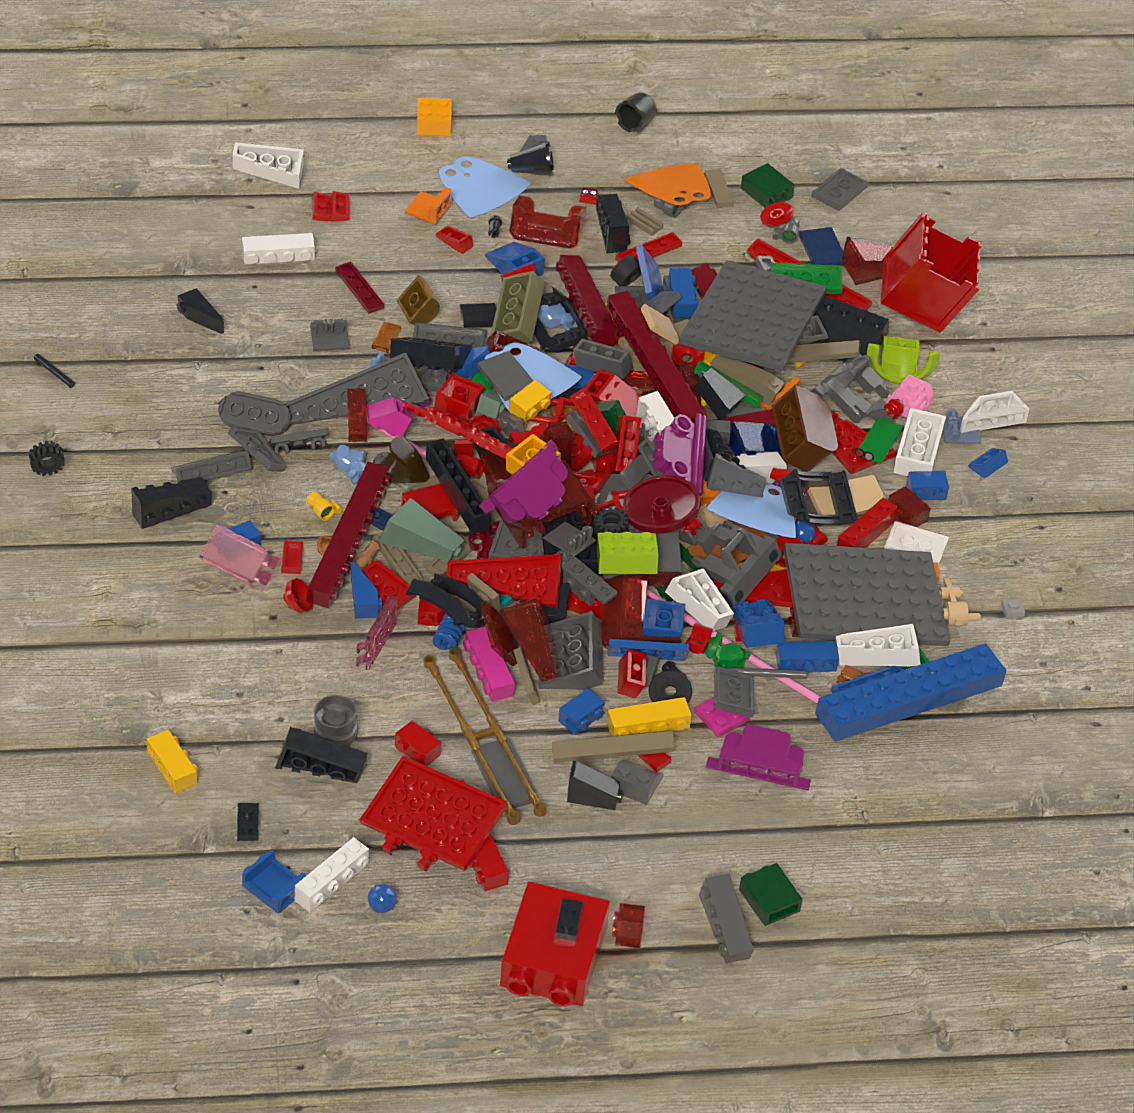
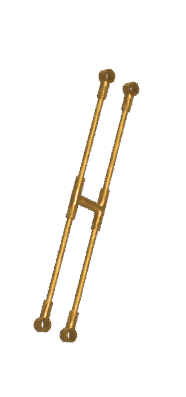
(429, 663)

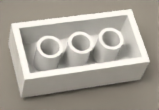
(919, 442)

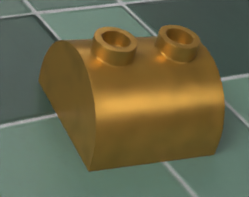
(418, 302)

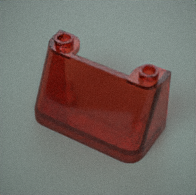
(544, 227)

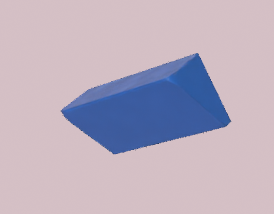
(989, 462)

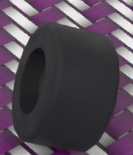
(626, 271)

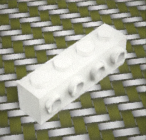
(331, 874)

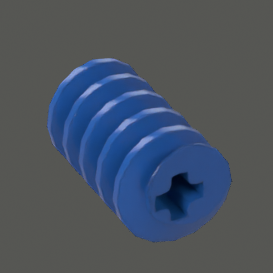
(447, 634)

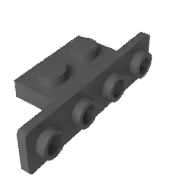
(584, 581)

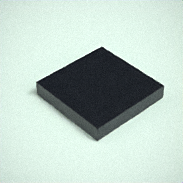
(478, 314)

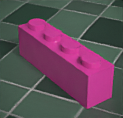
(489, 665)

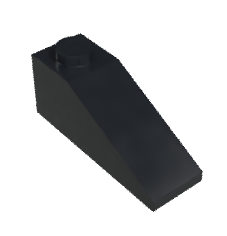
(199, 310)

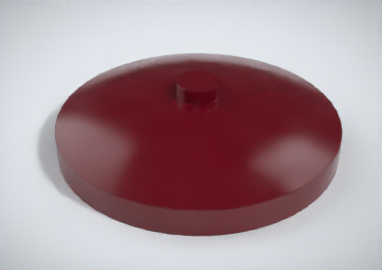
(661, 504)

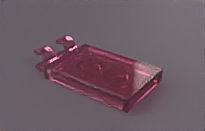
(238, 555)
(378, 633)

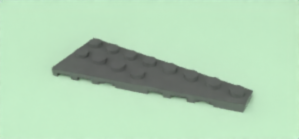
(383, 381)

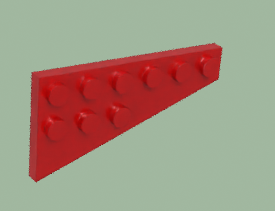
(514, 576)

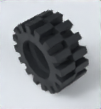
(46, 450)
(611, 516)

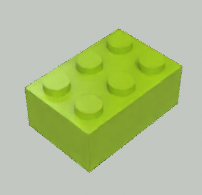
(627, 553)

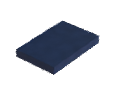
(822, 246)

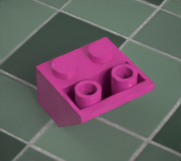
(389, 416)

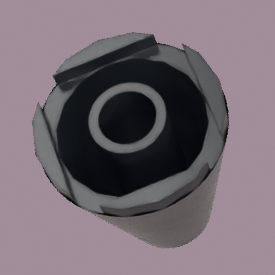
(533, 160)

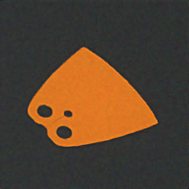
(669, 181)

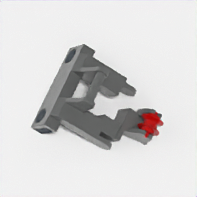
(853, 406)
(737, 580)

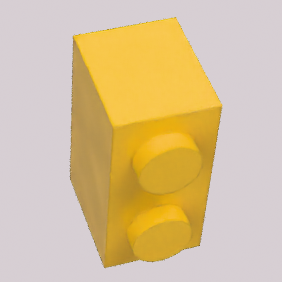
(530, 401)

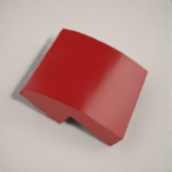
(330, 208)

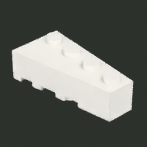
(269, 162)
(653, 413)
(879, 647)

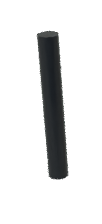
(55, 371)

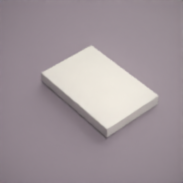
(916, 539)

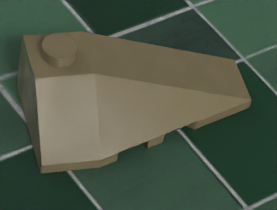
(751, 376)

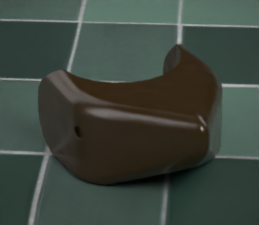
(403, 462)

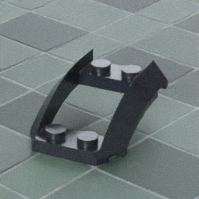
(561, 340)
(839, 489)
(438, 592)

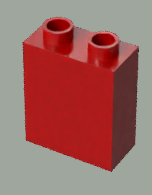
(550, 965)

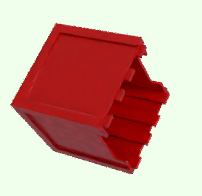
(930, 274)

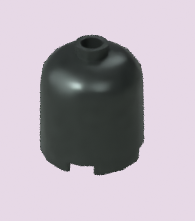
(636, 111)

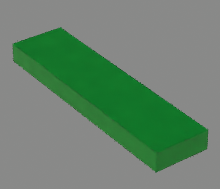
(750, 396)

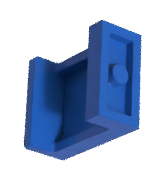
(271, 882)

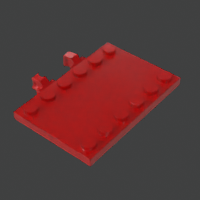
(432, 814)

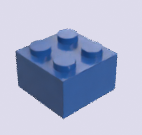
(663, 618)

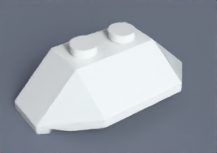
(994, 412)

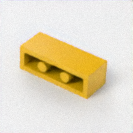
(172, 761)

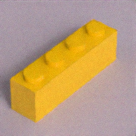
(649, 718)

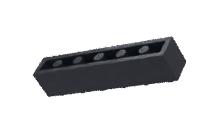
(457, 485)

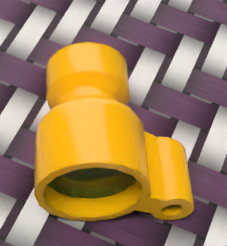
(322, 507)

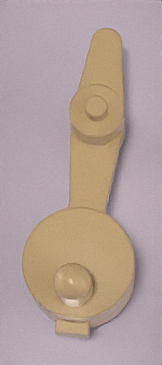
(955, 611)

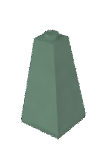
(421, 532)

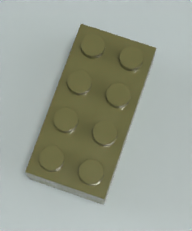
(519, 306)

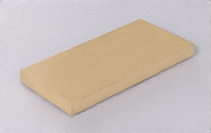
(864, 492)

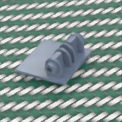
(952, 430)

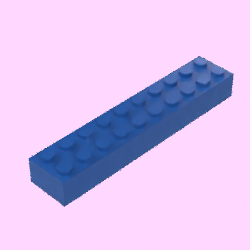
(910, 692)

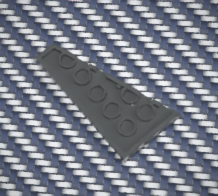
(506, 546)

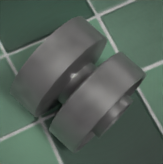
(336, 719)

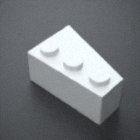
(763, 463)
(701, 599)

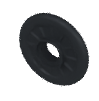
(669, 678)

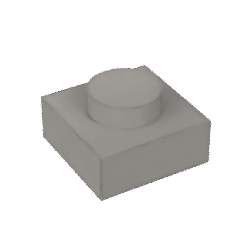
(1013, 608)

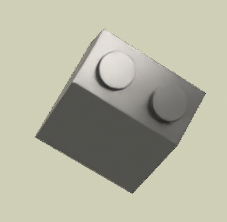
(636, 781)

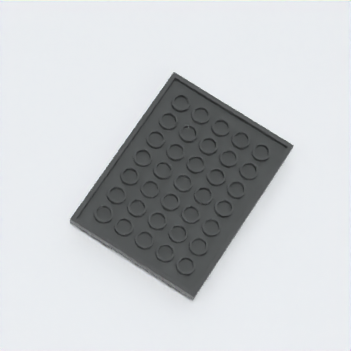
(753, 315)
(864, 590)

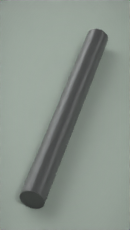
(772, 672)

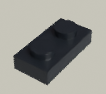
(247, 822)
(568, 919)

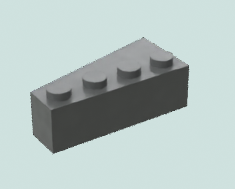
(726, 918)

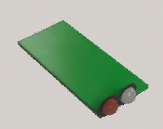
(879, 440)

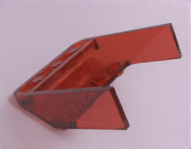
(624, 613)

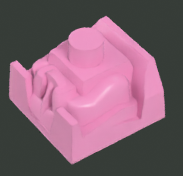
(913, 394)

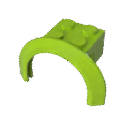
(900, 359)

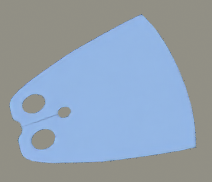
(484, 188)
(542, 368)
(762, 513)

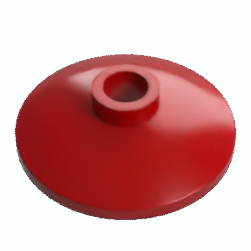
(776, 214)

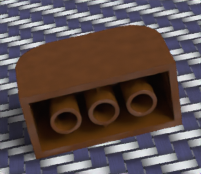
(804, 428)

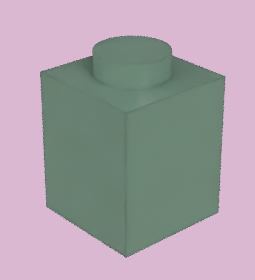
(490, 404)

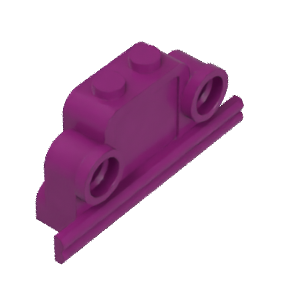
(681, 449)
(531, 488)
(762, 756)

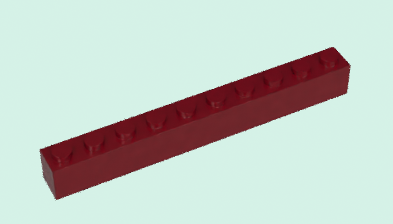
(653, 356)
(348, 535)

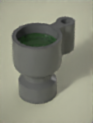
(668, 208)
(789, 232)

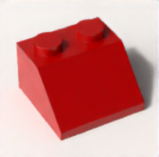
(459, 397)

